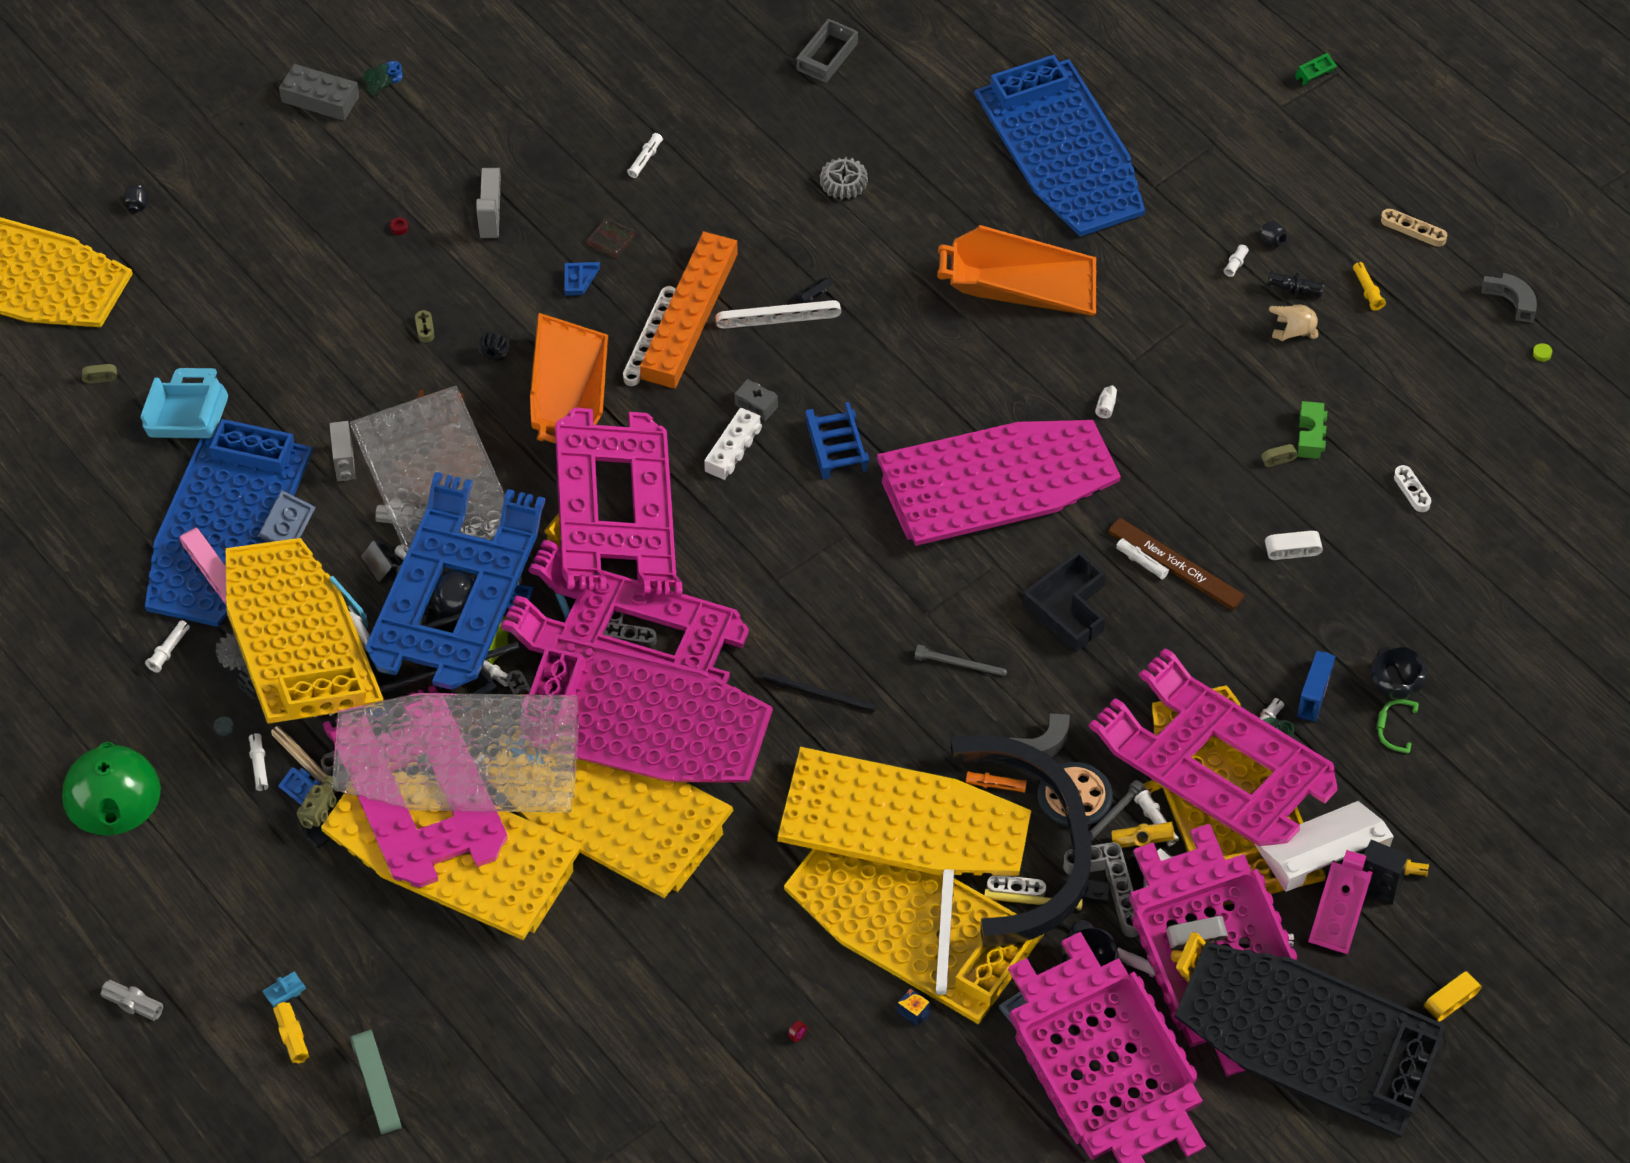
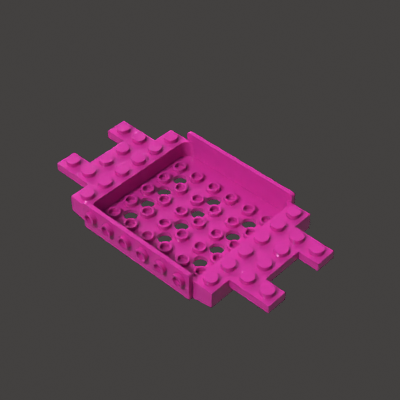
(1189, 886)
(1067, 998)

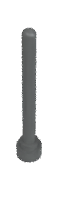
(923, 653)
(1134, 789)

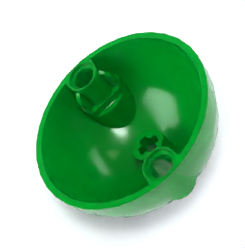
(110, 779)

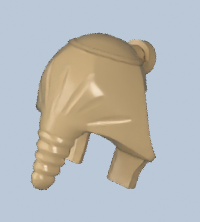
(1299, 320)

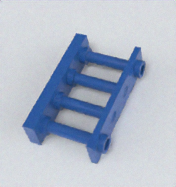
(822, 451)

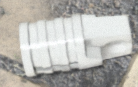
(1106, 402)

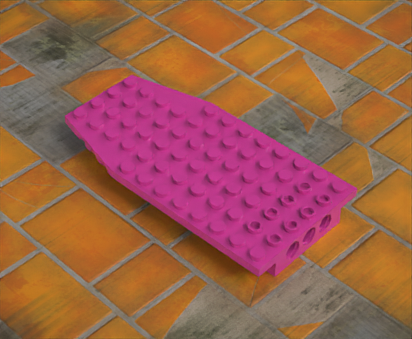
(994, 477)
(654, 714)

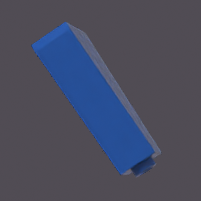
(1316, 686)

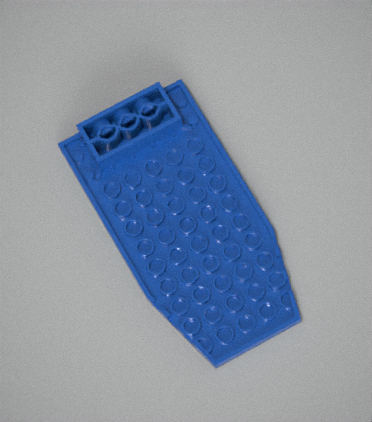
(1063, 144)
(228, 498)

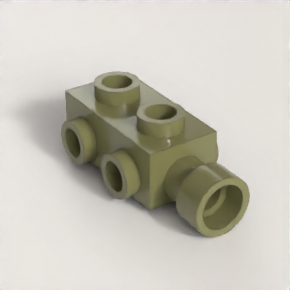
(317, 803)

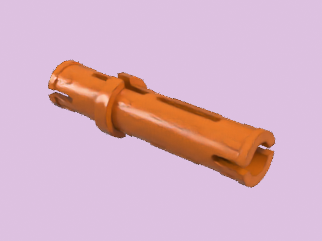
(995, 782)

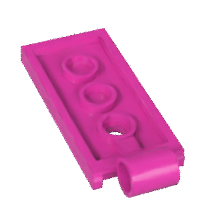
(1340, 910)

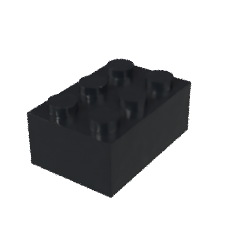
(1387, 871)

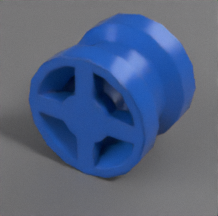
(394, 71)

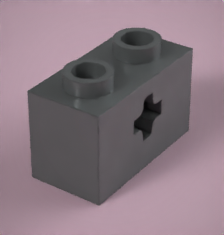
(756, 399)

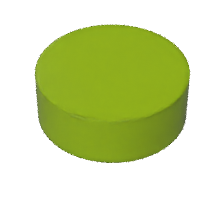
(1542, 352)

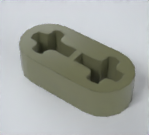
(424, 326)
(99, 373)
(1279, 455)

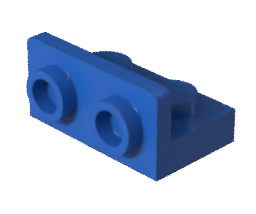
(298, 784)

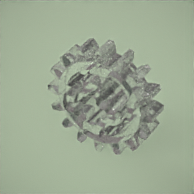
(231, 648)

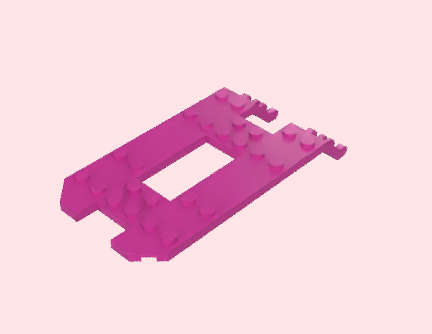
(587, 539)
(704, 622)
(1204, 714)
(414, 851)

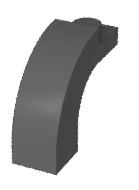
(1516, 291)
(1054, 738)

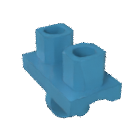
(284, 989)

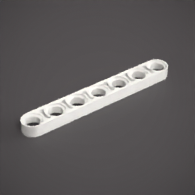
(770, 318)
(643, 341)
(945, 927)

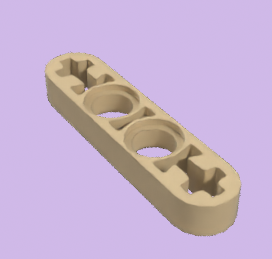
(1412, 230)

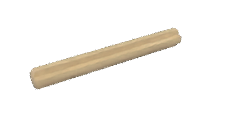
(298, 753)

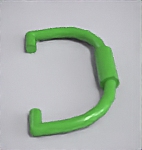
(1382, 719)

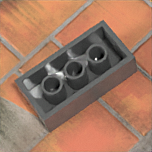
(319, 92)

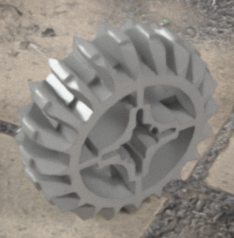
(843, 178)

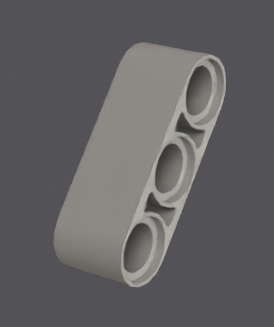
(1209, 929)

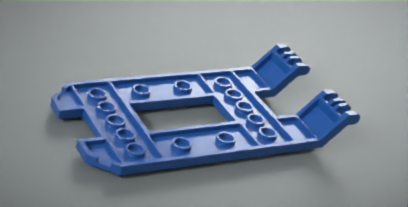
(440, 545)

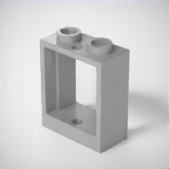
(342, 451)

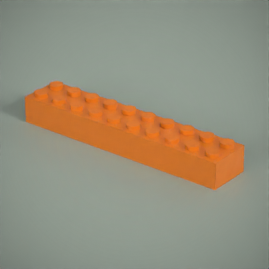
(688, 310)

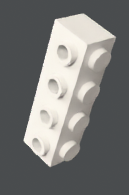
(733, 443)

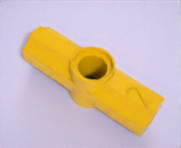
(1156, 833)
(291, 1032)

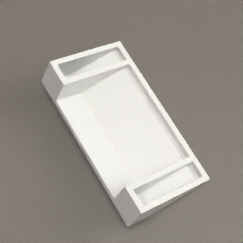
(1324, 841)

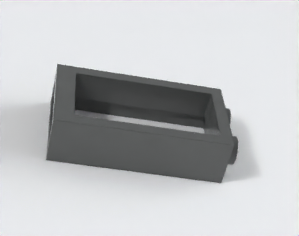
(816, 69)

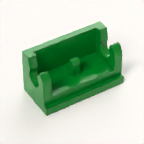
(1315, 68)

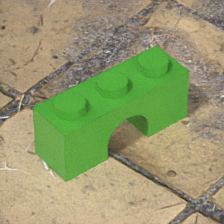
(1310, 442)

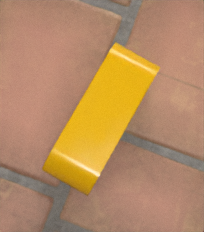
(1452, 996)

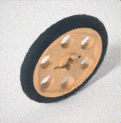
(1096, 781)

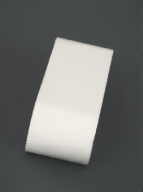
(1293, 545)

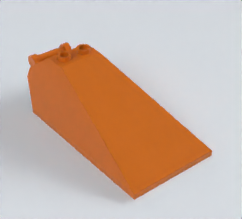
(1020, 271)
(565, 373)

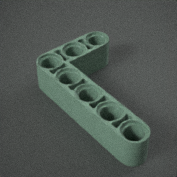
(376, 1081)

